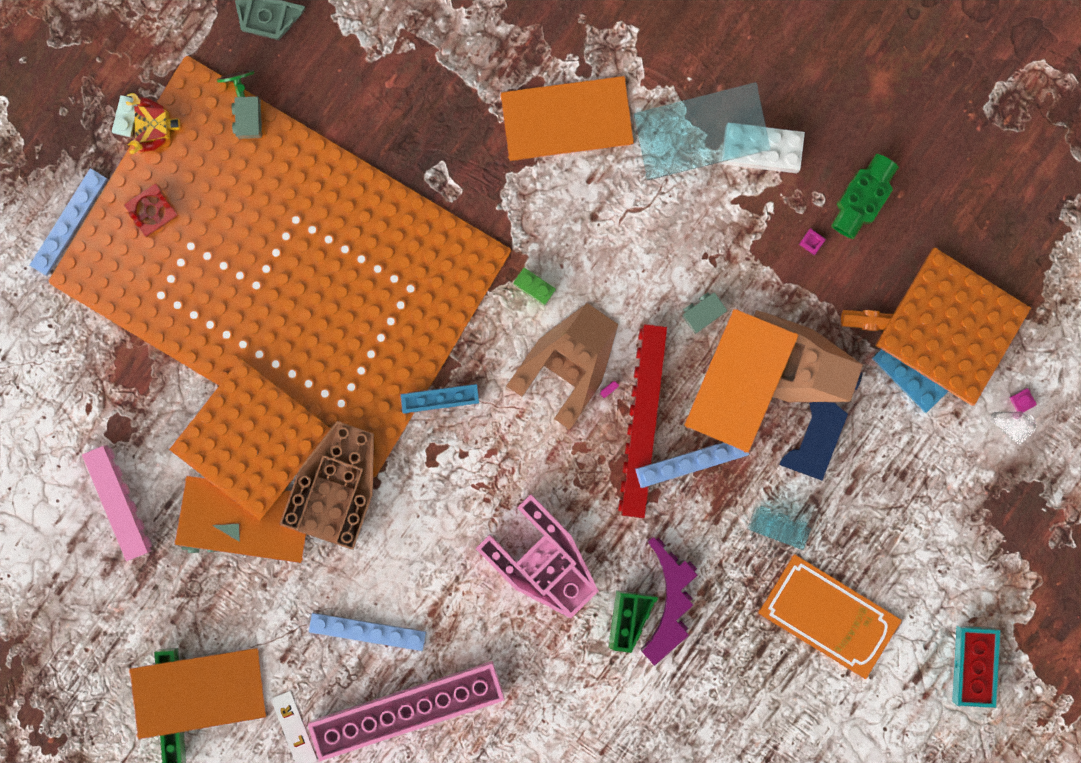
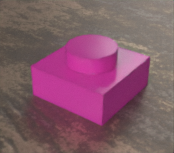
(1023, 400)

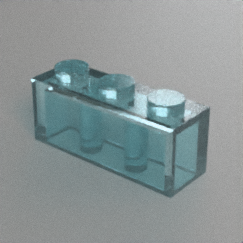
(779, 527)

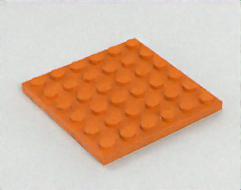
(953, 326)
(250, 439)

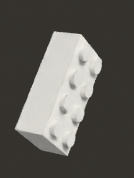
(783, 156)

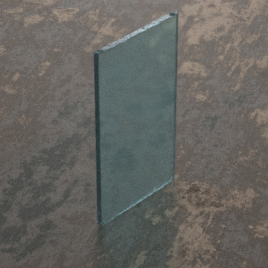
(702, 131)

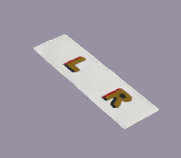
(293, 728)

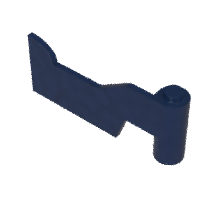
(819, 439)

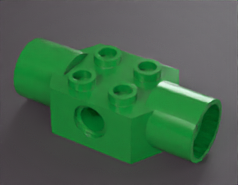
(864, 196)

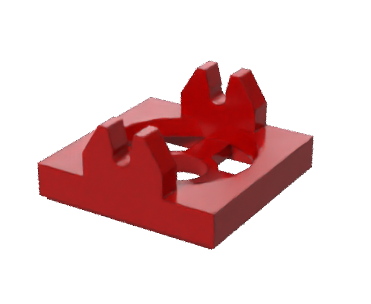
(132, 205)

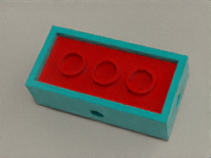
(976, 666)

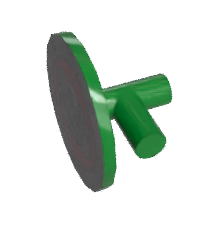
(239, 87)

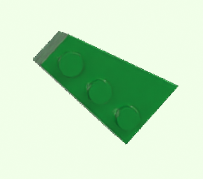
(628, 619)

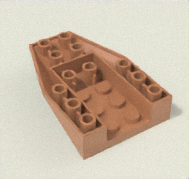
(333, 487)

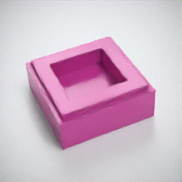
(812, 241)
(609, 389)

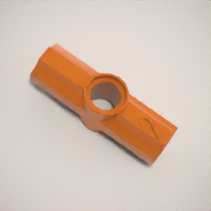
(867, 320)

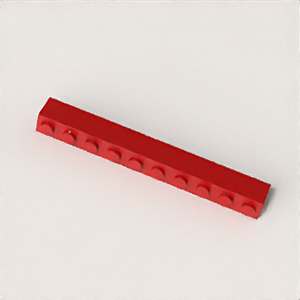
(643, 418)

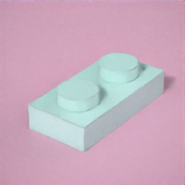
(125, 118)

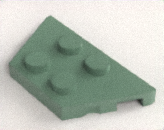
(267, 17)

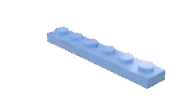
(68, 222)
(687, 463)
(367, 631)

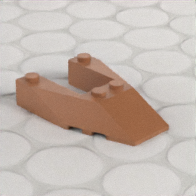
(575, 352)
(815, 368)

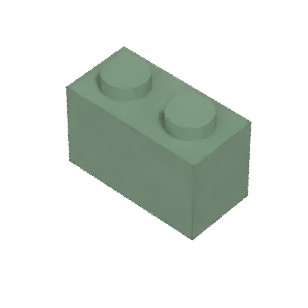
(247, 117)
(704, 312)

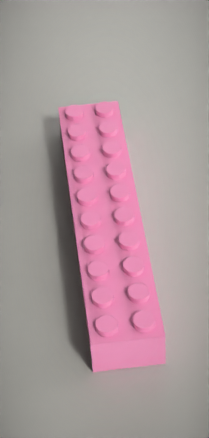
(406, 711)

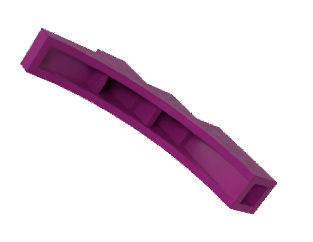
(669, 631)

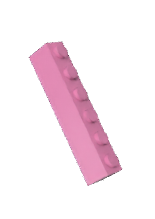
(116, 502)

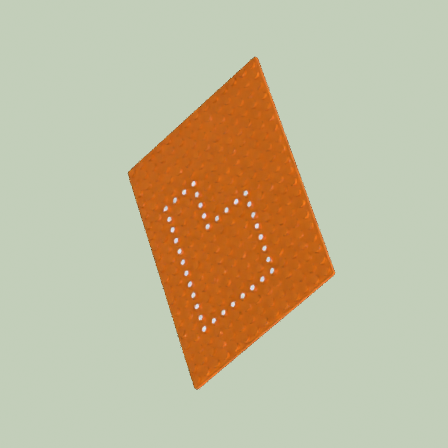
(283, 261)

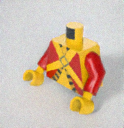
(151, 124)

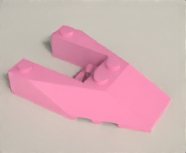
(550, 570)

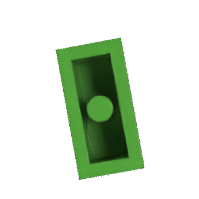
(534, 286)

